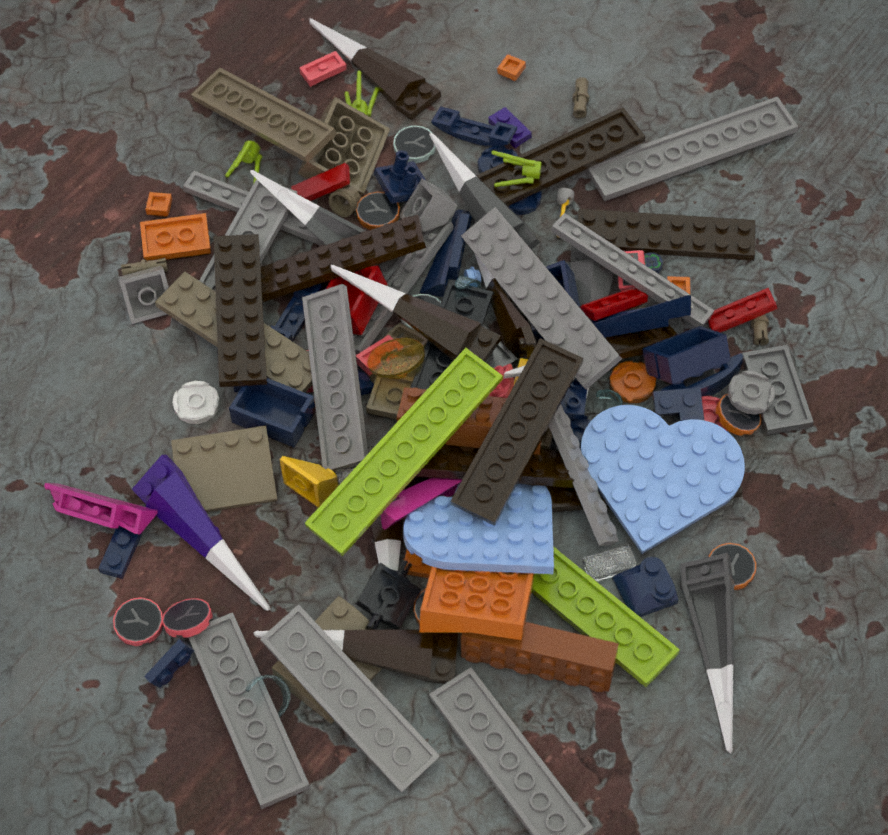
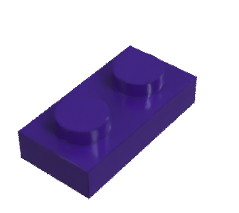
(505, 116)

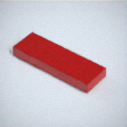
(324, 182)
(614, 303)
(742, 311)

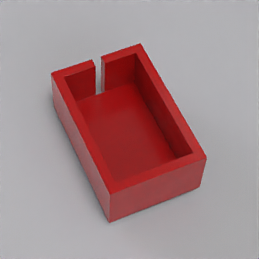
(360, 304)

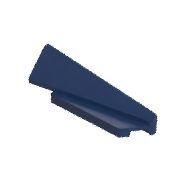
(448, 258)
(644, 318)

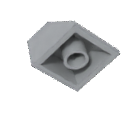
(430, 204)
(141, 291)

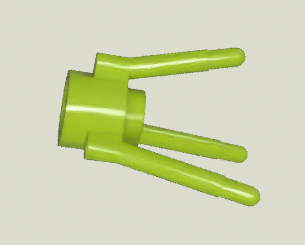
(360, 104)
(248, 154)
(531, 169)

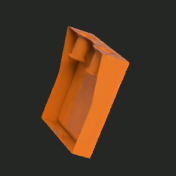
(476, 602)

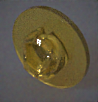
(396, 358)

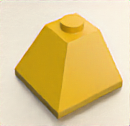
(308, 479)

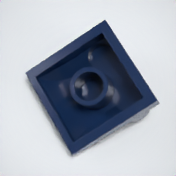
(646, 587)

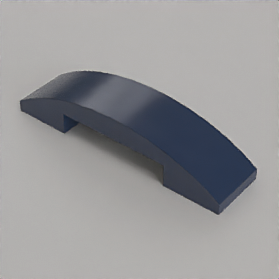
(473, 131)
(293, 316)
(716, 382)

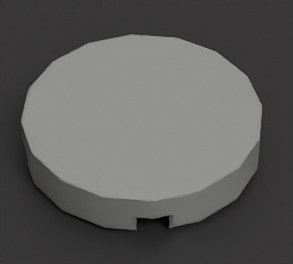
(751, 392)

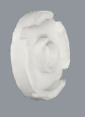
(196, 402)

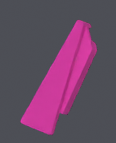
(417, 496)
(100, 509)

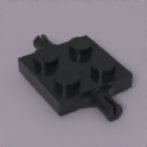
(388, 596)

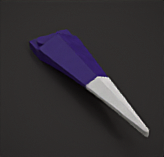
(178, 507)

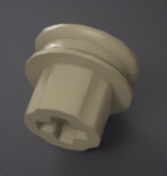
(344, 201)

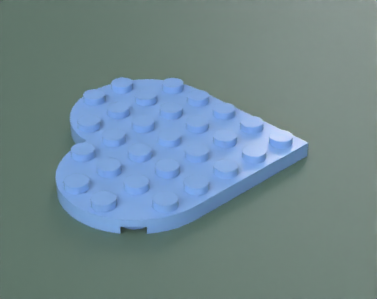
(659, 473)
(460, 541)

